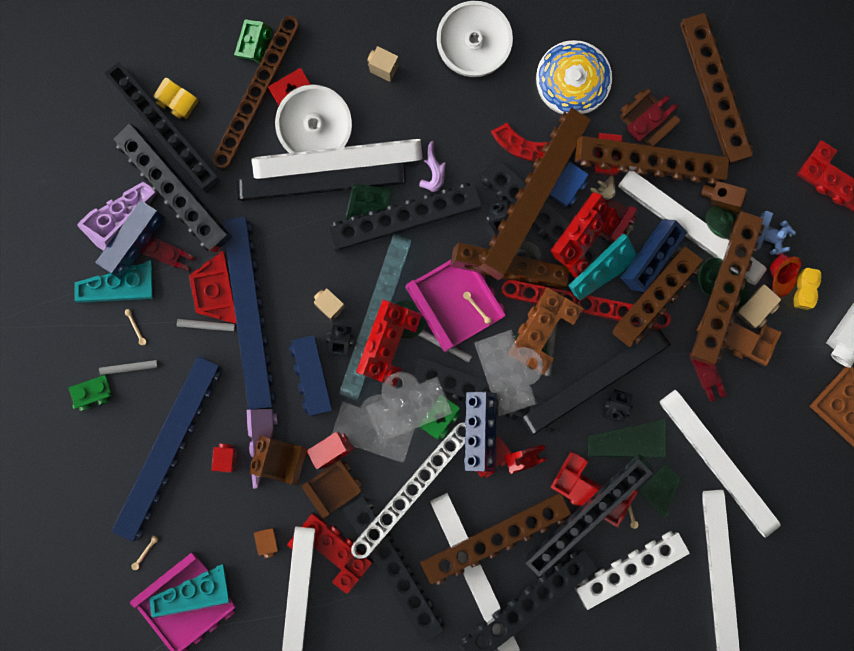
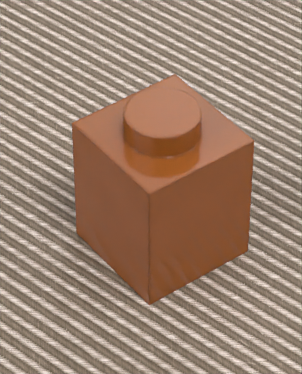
(266, 542)

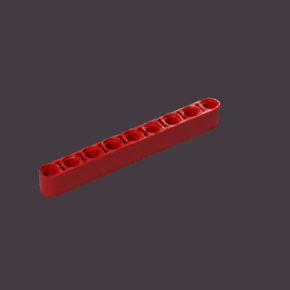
(595, 302)

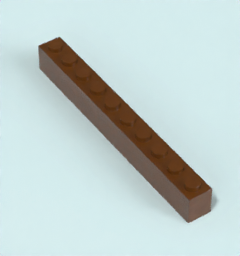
(535, 193)

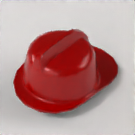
(785, 274)

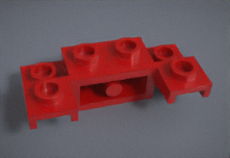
(827, 177)
(583, 231)
(385, 339)
(580, 488)
(338, 550)

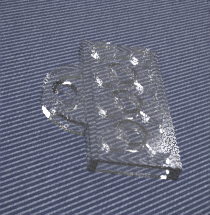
(508, 371)
(407, 406)
(362, 434)

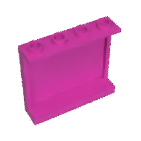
(444, 307)
(183, 628)

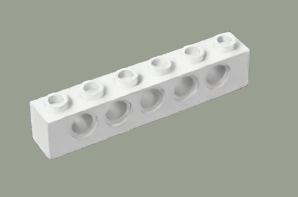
(676, 551)

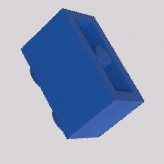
(568, 184)

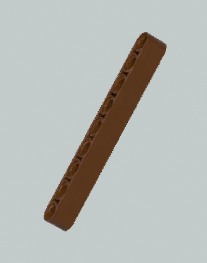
(256, 84)

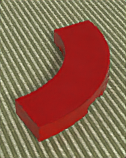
(516, 144)

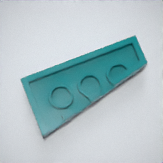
(604, 268)
(133, 285)
(201, 592)

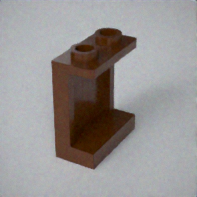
(643, 102)
(278, 460)
(332, 488)

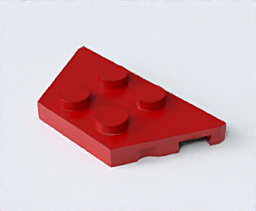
(213, 290)

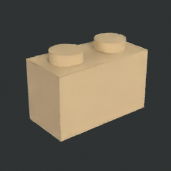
(383, 63)
(328, 304)
(758, 307)

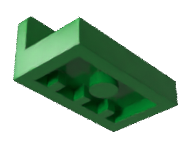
(253, 40)
(91, 392)

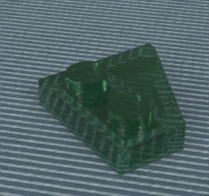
(366, 199)
(661, 489)

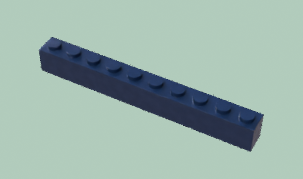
(248, 316)
(166, 448)

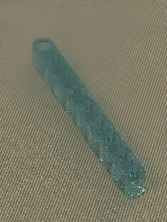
(383, 290)

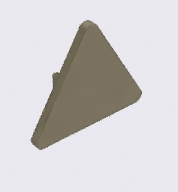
(607, 189)

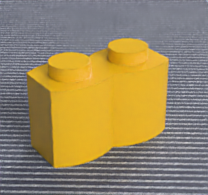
(175, 98)
(807, 284)

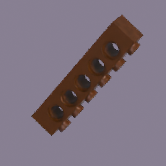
(684, 260)
(520, 269)

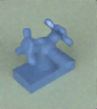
(773, 235)

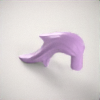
(437, 170)

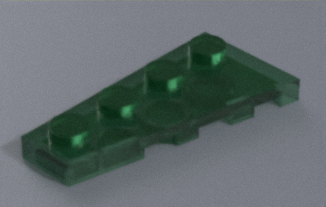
(628, 442)

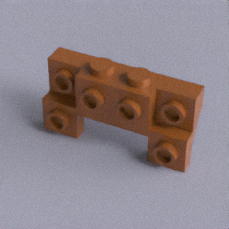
(543, 321)
(746, 343)

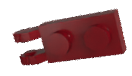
(650, 119)
(166, 253)
(708, 376)

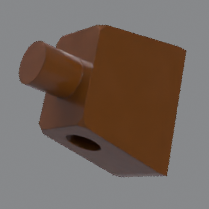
(733, 197)

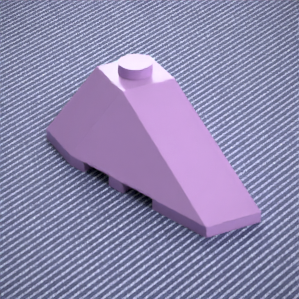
(104, 223)
(260, 423)

